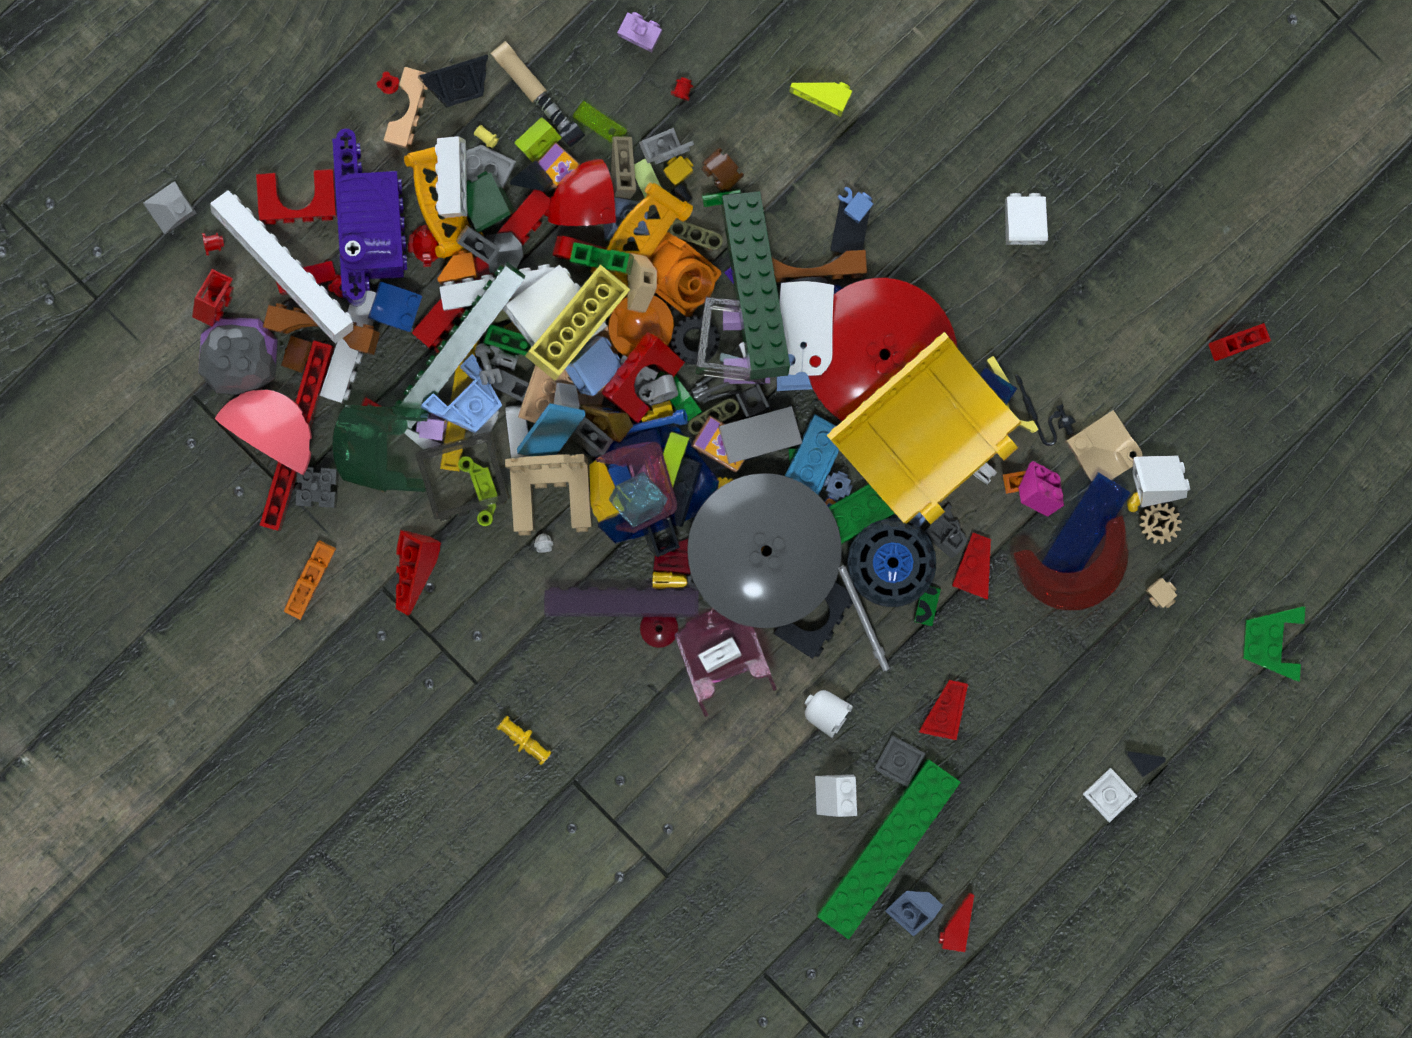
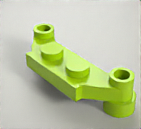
(483, 485)

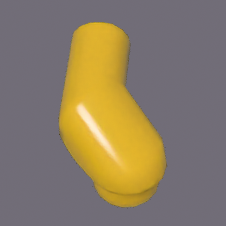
(1133, 502)

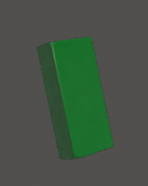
(715, 198)

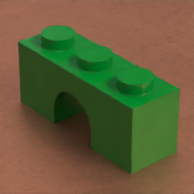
(594, 257)

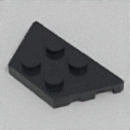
(457, 82)

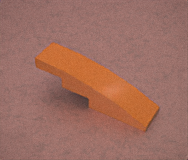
(309, 580)

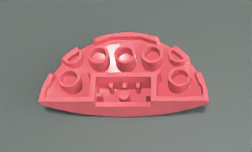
(271, 425)

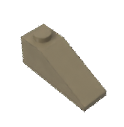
(623, 168)

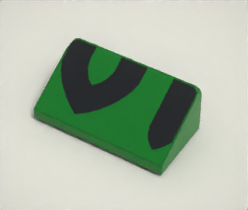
(927, 606)

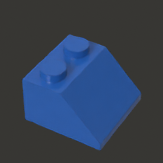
(395, 307)

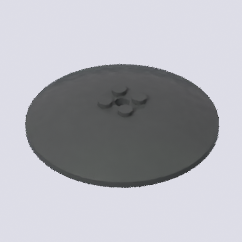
(728, 545)

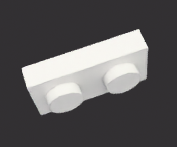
(719, 655)

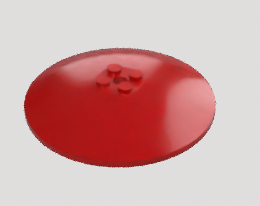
(872, 318)

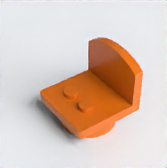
(682, 274)

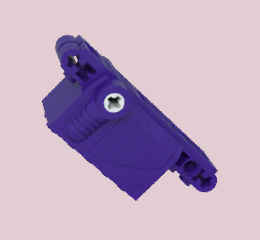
(366, 221)

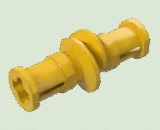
(524, 740)

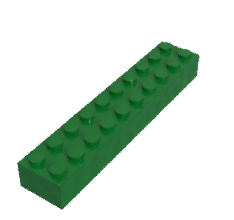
(888, 849)

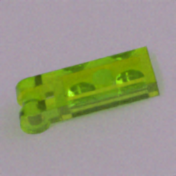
(598, 121)

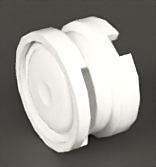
(986, 473)

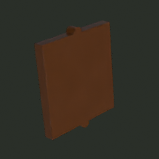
(296, 354)

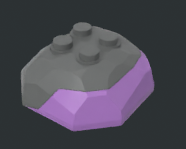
(237, 355)

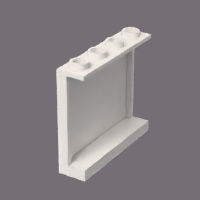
(542, 303)

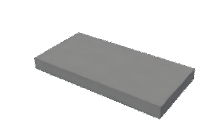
(760, 435)

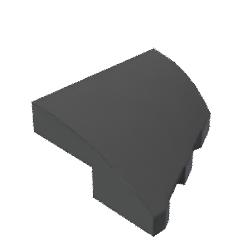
(946, 533)

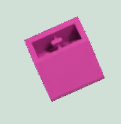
(1041, 489)

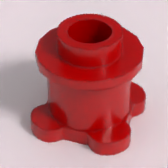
(384, 80)
(682, 89)
(212, 243)
(334, 286)

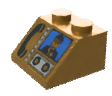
(610, 421)

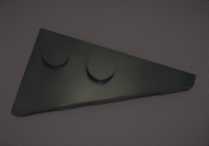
(685, 487)

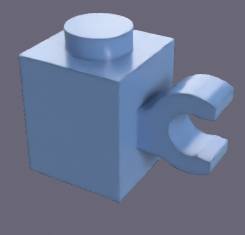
(857, 206)

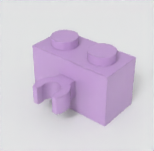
(639, 31)
(433, 428)

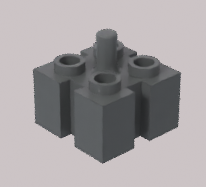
(317, 488)

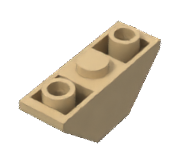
(641, 283)

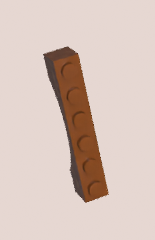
(849, 263)
(286, 321)

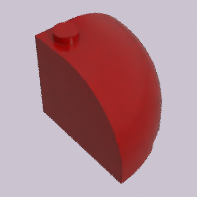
(584, 197)

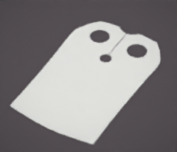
(807, 318)

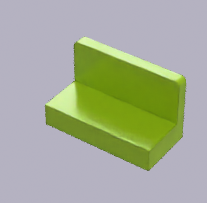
(537, 140)

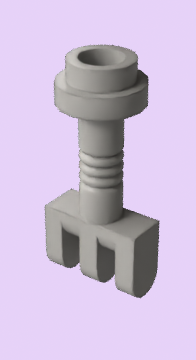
(482, 351)

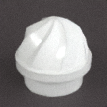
(543, 543)

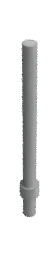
(877, 650)

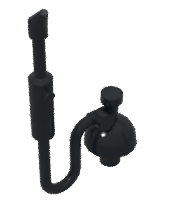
(1065, 420)

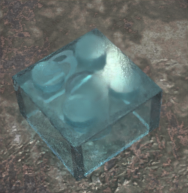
(638, 499)

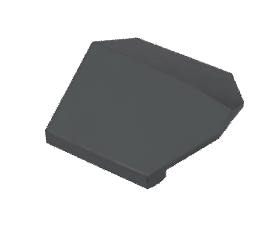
(509, 251)

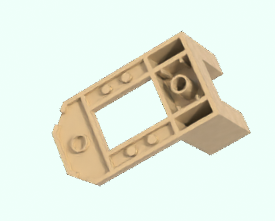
(544, 471)

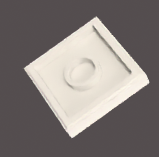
(1109, 795)

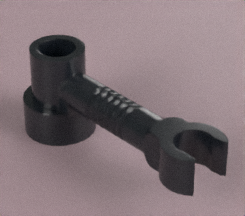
(679, 192)

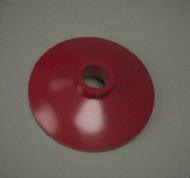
(655, 638)

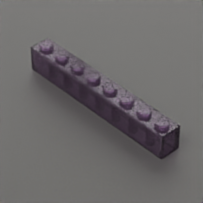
(621, 602)

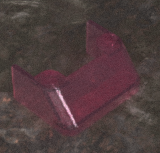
(645, 458)

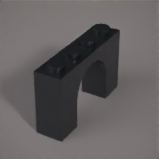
(811, 641)

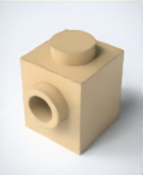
(1162, 593)

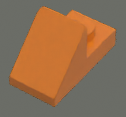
(1012, 481)

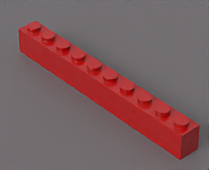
(520, 224)
(307, 400)

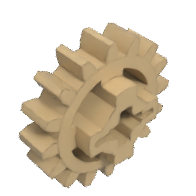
(1154, 512)

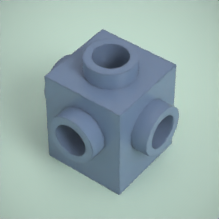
(833, 491)

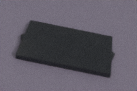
(847, 233)

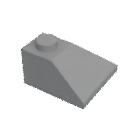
(169, 207)

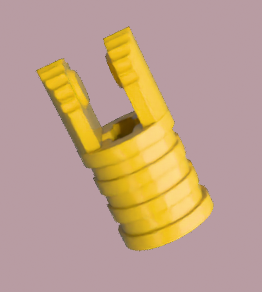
(669, 580)

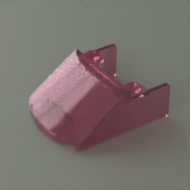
(708, 631)

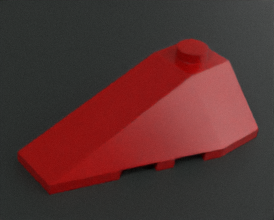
(416, 561)

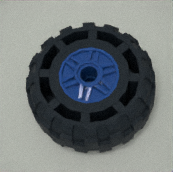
(870, 569)

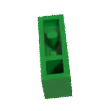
(683, 399)

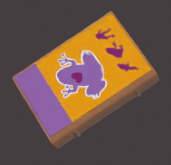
(557, 164)
(710, 443)

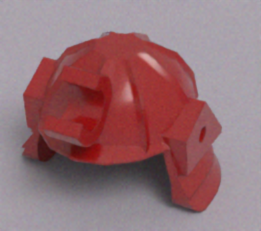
(423, 245)

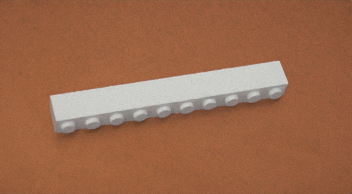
(282, 267)

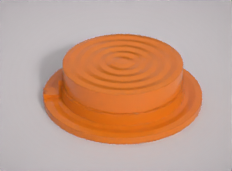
(629, 326)

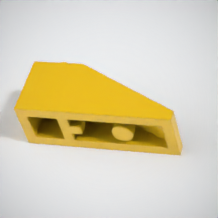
(600, 491)

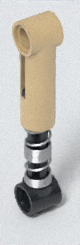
(536, 92)

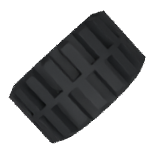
(681, 330)

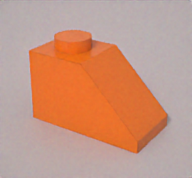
(459, 267)

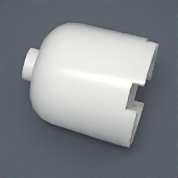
(826, 712)

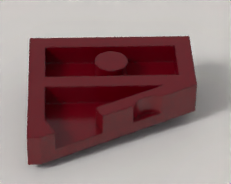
(674, 561)

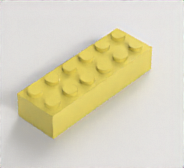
(577, 322)

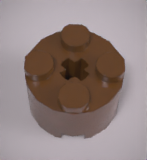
(722, 170)

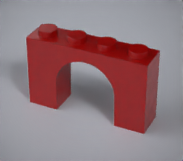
(322, 205)
(621, 386)

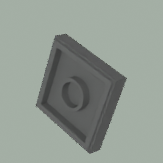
(899, 761)

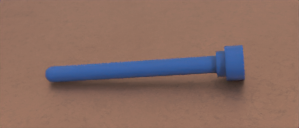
(679, 417)

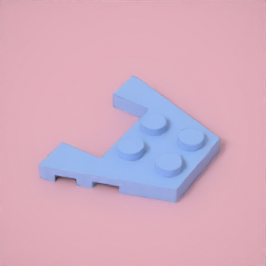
(472, 406)

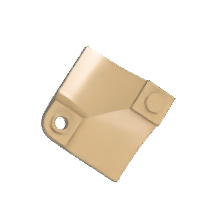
(1104, 447)

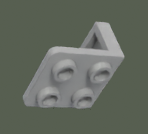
(663, 147)

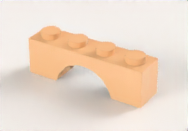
(400, 131)

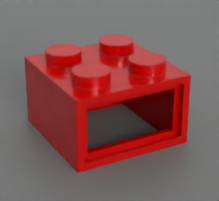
(218, 286)

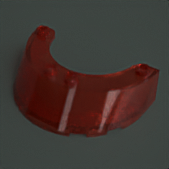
(1080, 588)

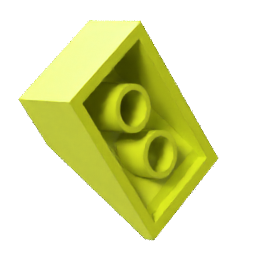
(828, 96)

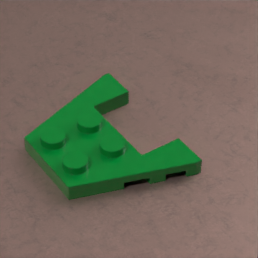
(1264, 641)

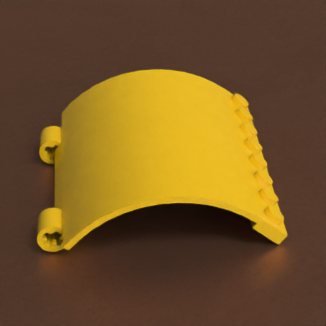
(926, 431)

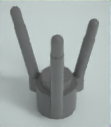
(703, 393)

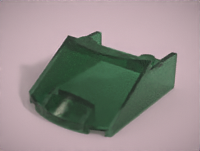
(362, 446)

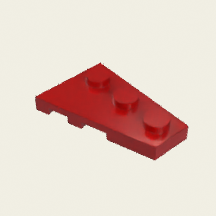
(974, 567)
(947, 712)

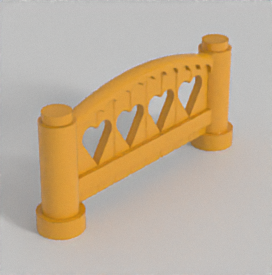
(427, 159)
(668, 209)

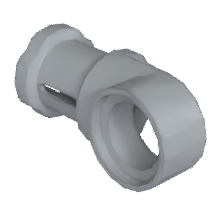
(498, 358)

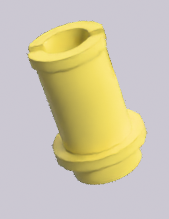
(488, 138)

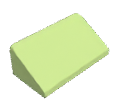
(644, 175)

